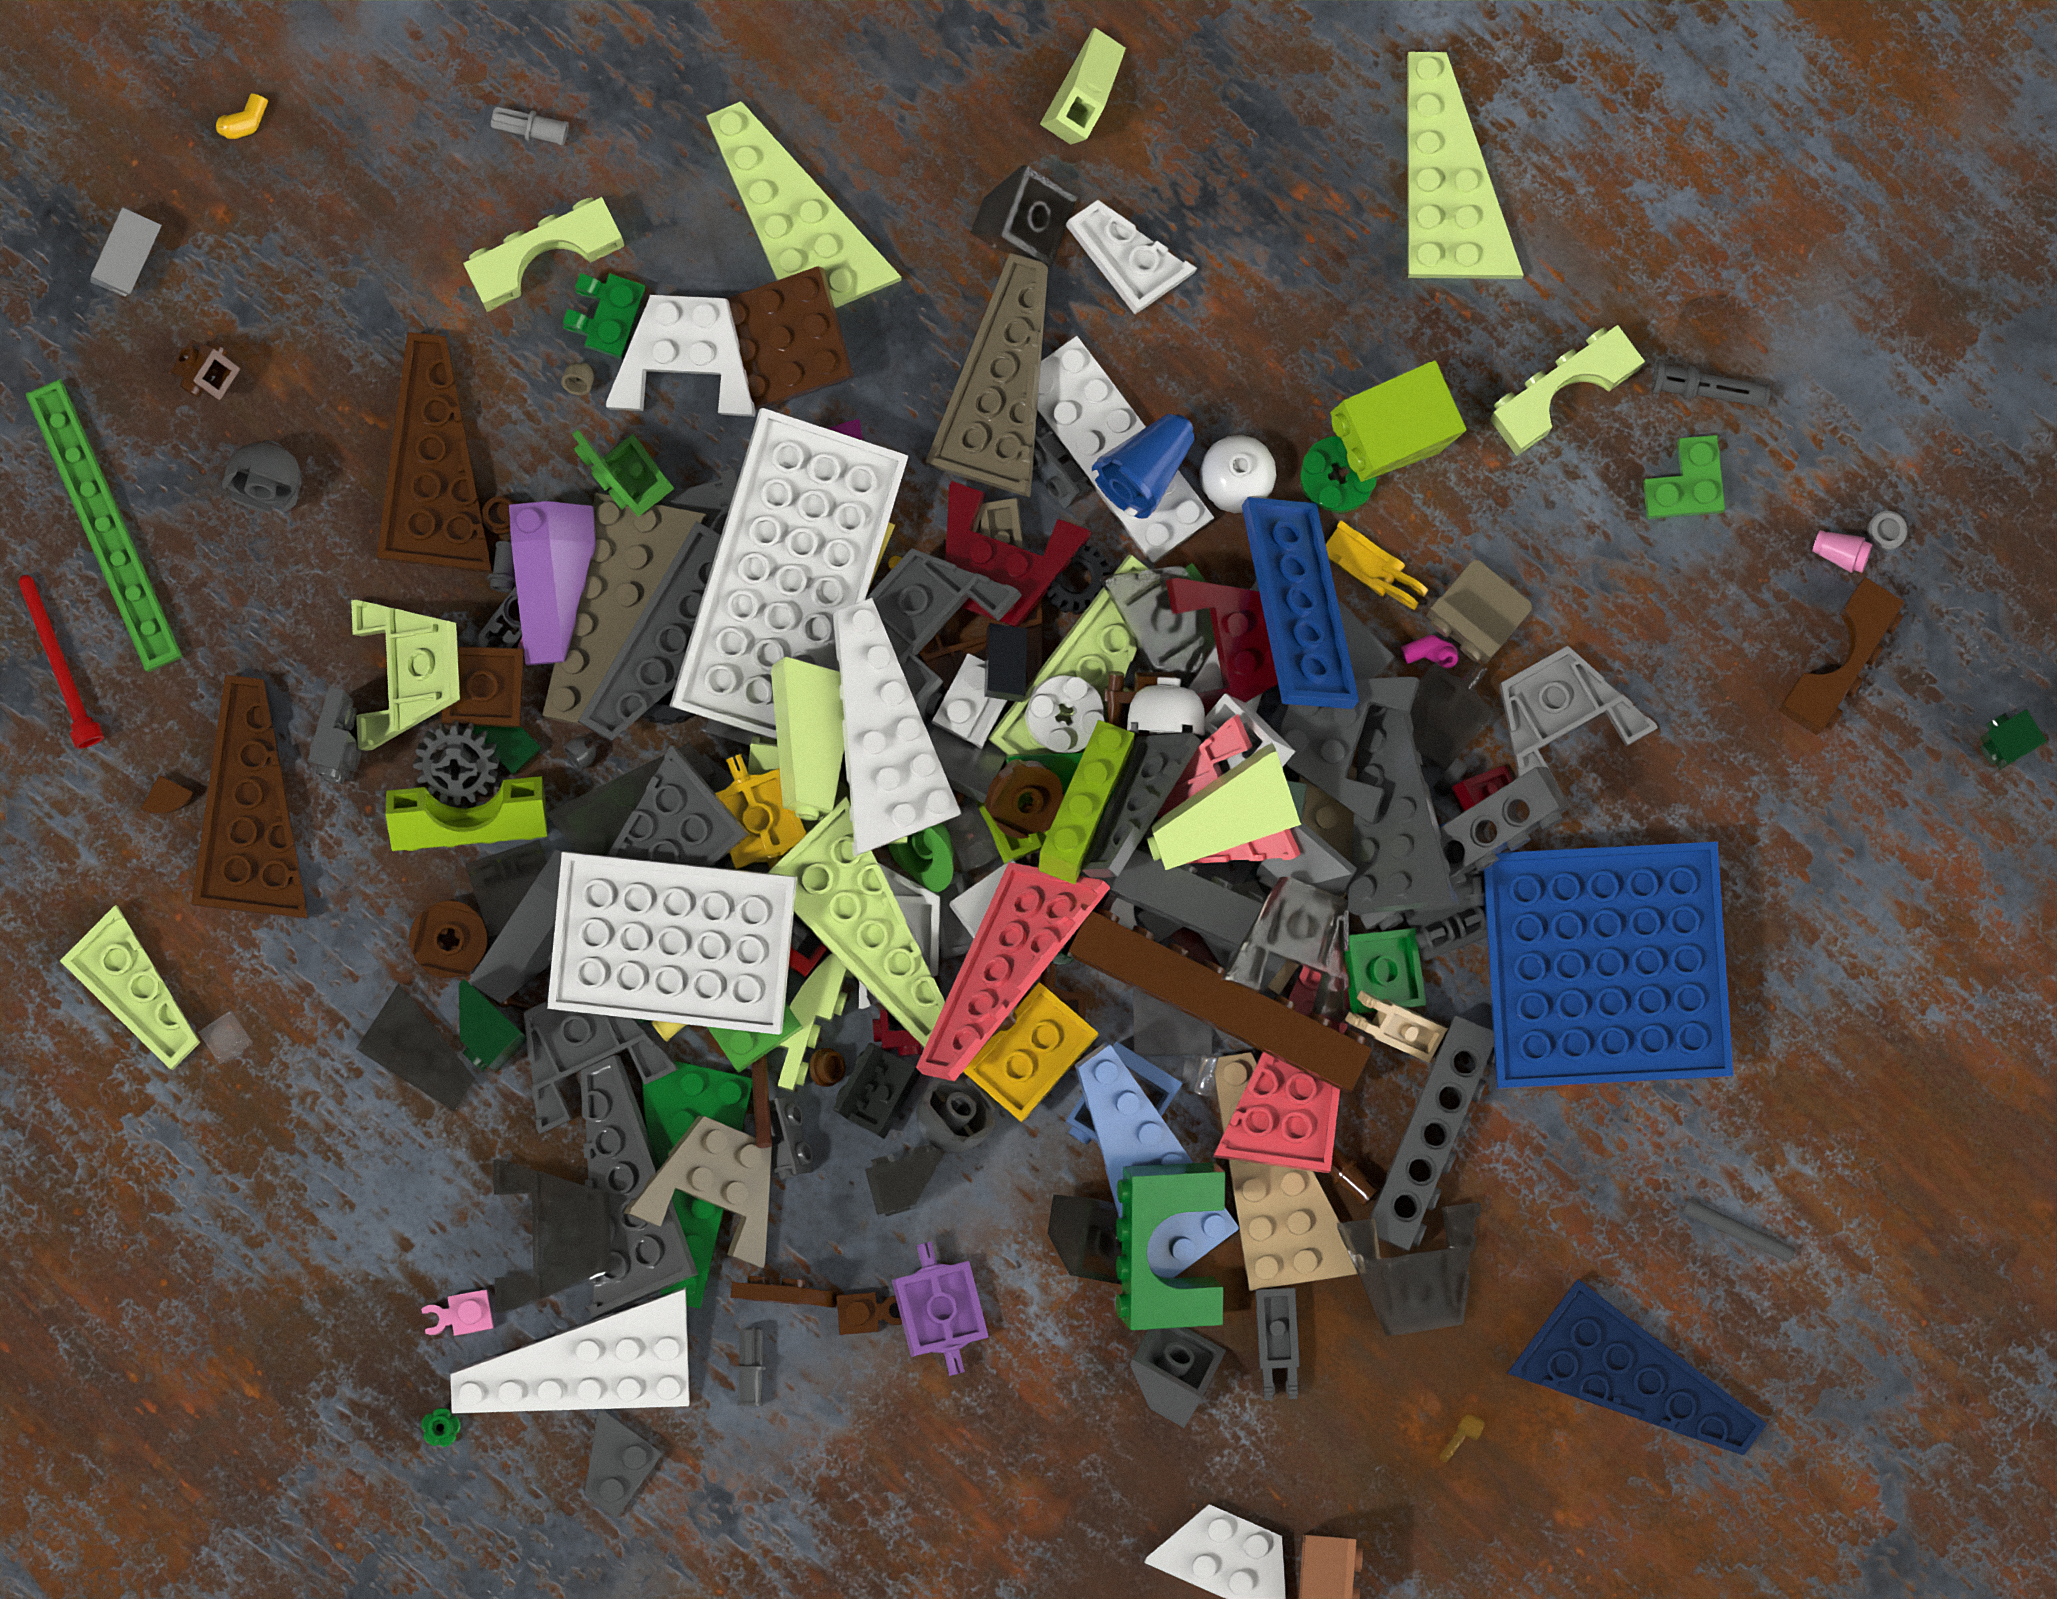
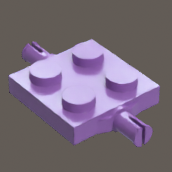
(940, 1308)

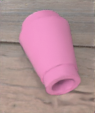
(1843, 550)

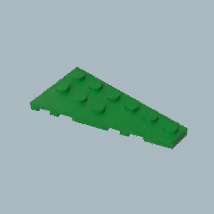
(670, 1109)

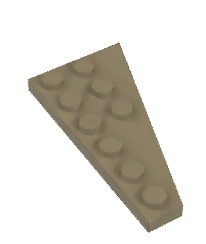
(995, 402)
(620, 580)

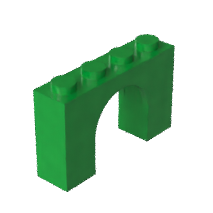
(1148, 1199)

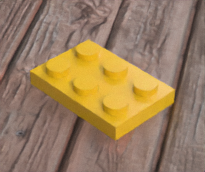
(1033, 1055)

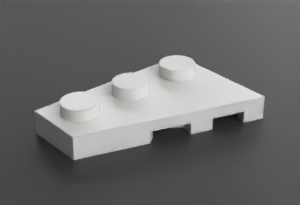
(1127, 258)

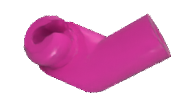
(1431, 648)

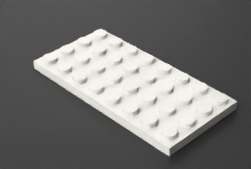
(787, 559)

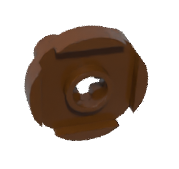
(1016, 780)
(437, 921)

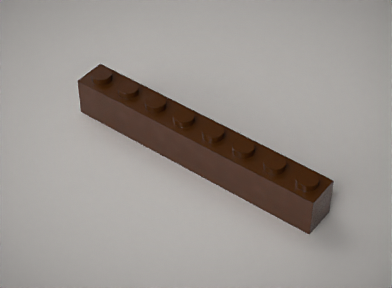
(1204, 995)

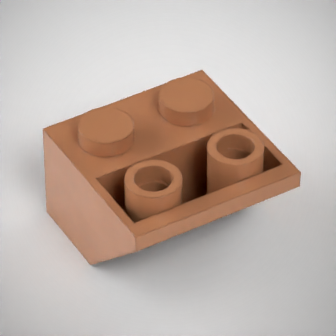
(1329, 1567)

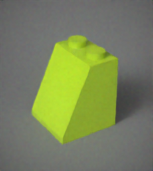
(1398, 422)

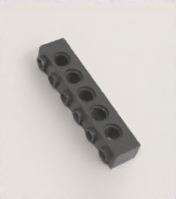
(1545, 805)
(1460, 1038)

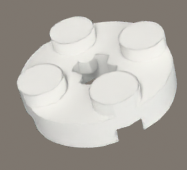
(1044, 707)

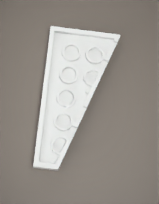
(604, 1364)

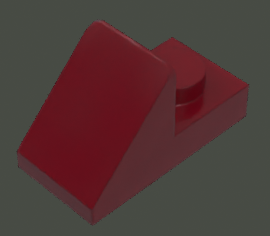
(1479, 787)

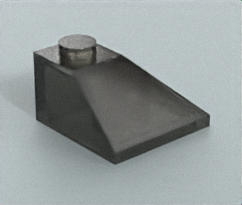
(1025, 216)
(1086, 1237)

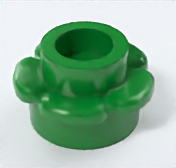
(445, 1437)

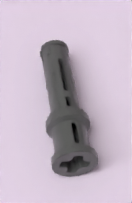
(1690, 377)

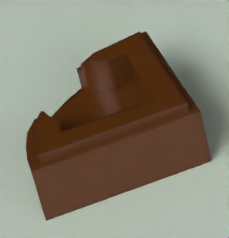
(166, 797)

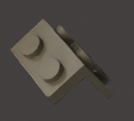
(1479, 612)

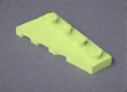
(127, 983)

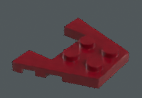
(1004, 562)
(1238, 633)

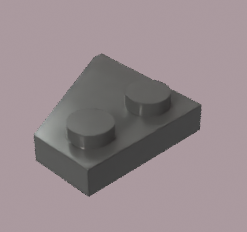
(617, 1464)

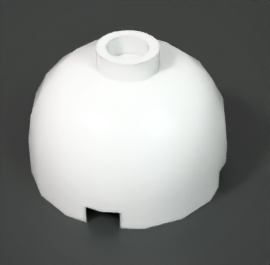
(1237, 470)
(1166, 709)

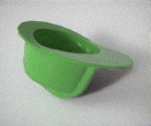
(927, 857)

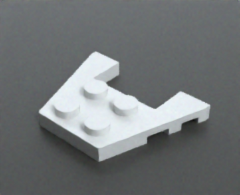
(684, 337)

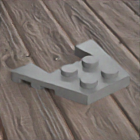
(1558, 698)

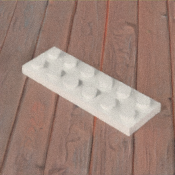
(1093, 418)

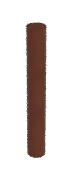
(761, 1103)

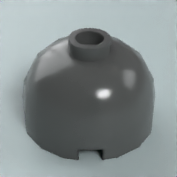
(263, 476)
(955, 1114)

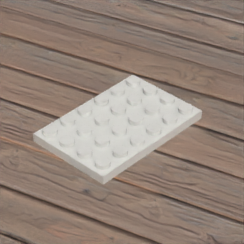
(672, 942)

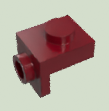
(894, 1040)

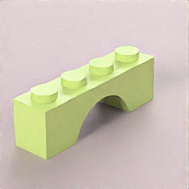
(584, 230)
(1604, 362)

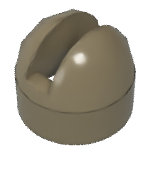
(570, 378)

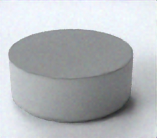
(1887, 531)

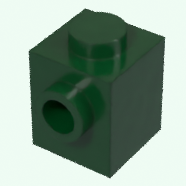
(2010, 739)

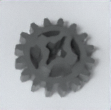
(442, 771)

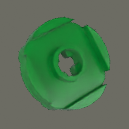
(1327, 493)

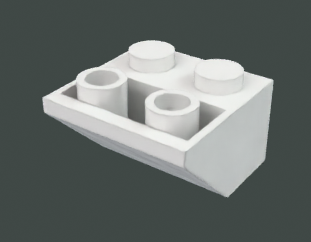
(1257, 729)

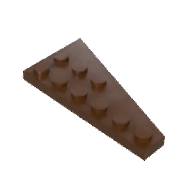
(431, 488)
(247, 828)

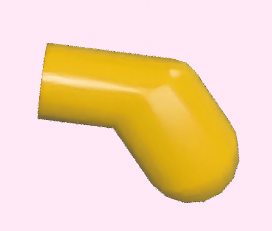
(244, 122)

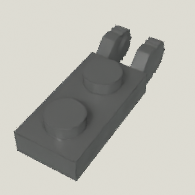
(1277, 1338)

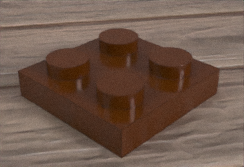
(488, 688)

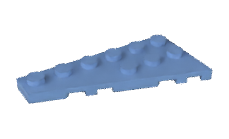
(1136, 1135)

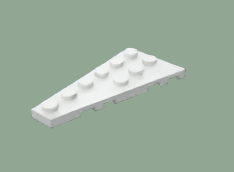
(887, 749)

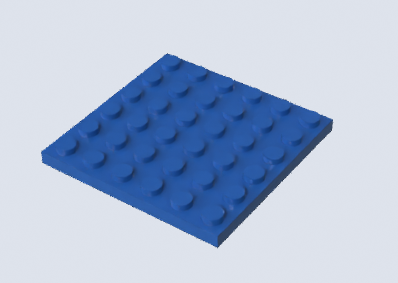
(1607, 965)

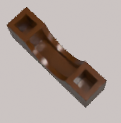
(1867, 617)

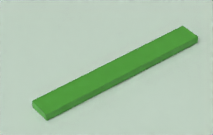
(104, 525)

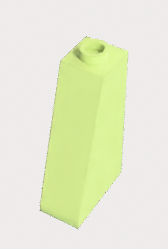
(808, 735)
(1228, 812)

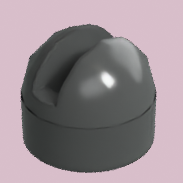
(579, 753)

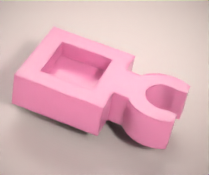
(465, 1313)

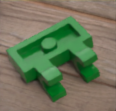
(614, 315)

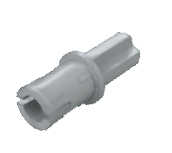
(529, 125)

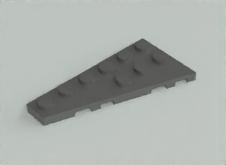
(678, 820)

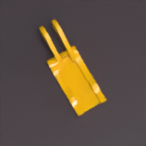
(1371, 565)

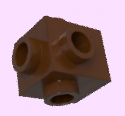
(204, 369)

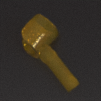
(1468, 1426)

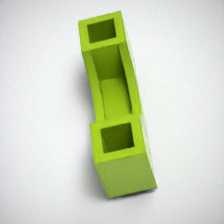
(1085, 801)
(421, 821)

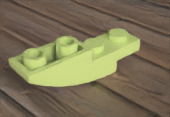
(817, 999)

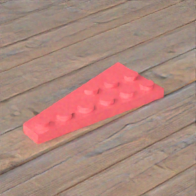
(1015, 943)
(1284, 1112)

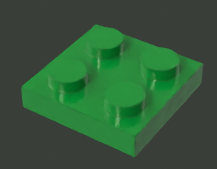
(1385, 967)

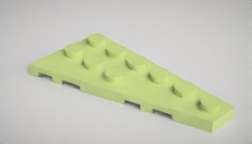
(1451, 200)
(793, 214)
(860, 921)

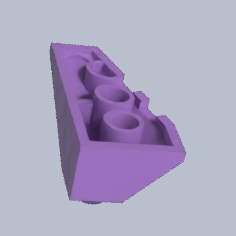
(551, 563)

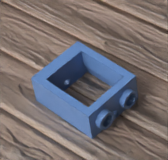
(1142, 1069)

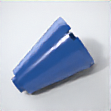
(1145, 464)

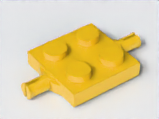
(759, 808)

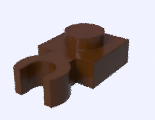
(861, 1313)

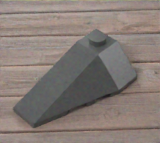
(525, 940)

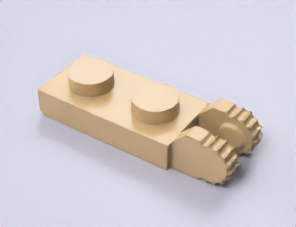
(1399, 1027)

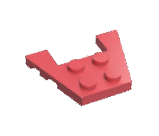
(1203, 770)

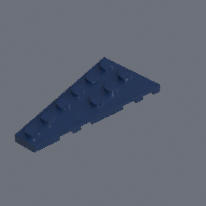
(1614, 1363)

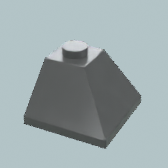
(1316, 865)
(1175, 1370)

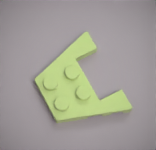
(419, 669)

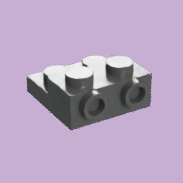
(333, 748)

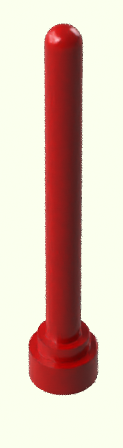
(84, 729)

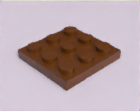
(789, 338)

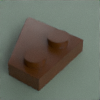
(790, 1292)

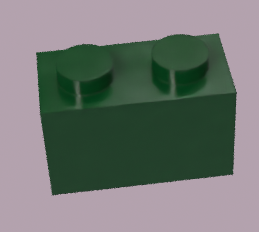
(485, 1031)

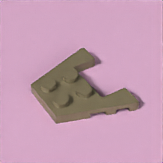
(721, 1170)

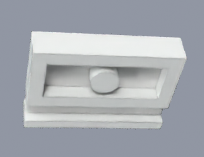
(965, 708)

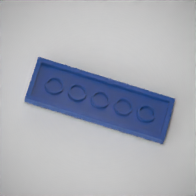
(1299, 603)

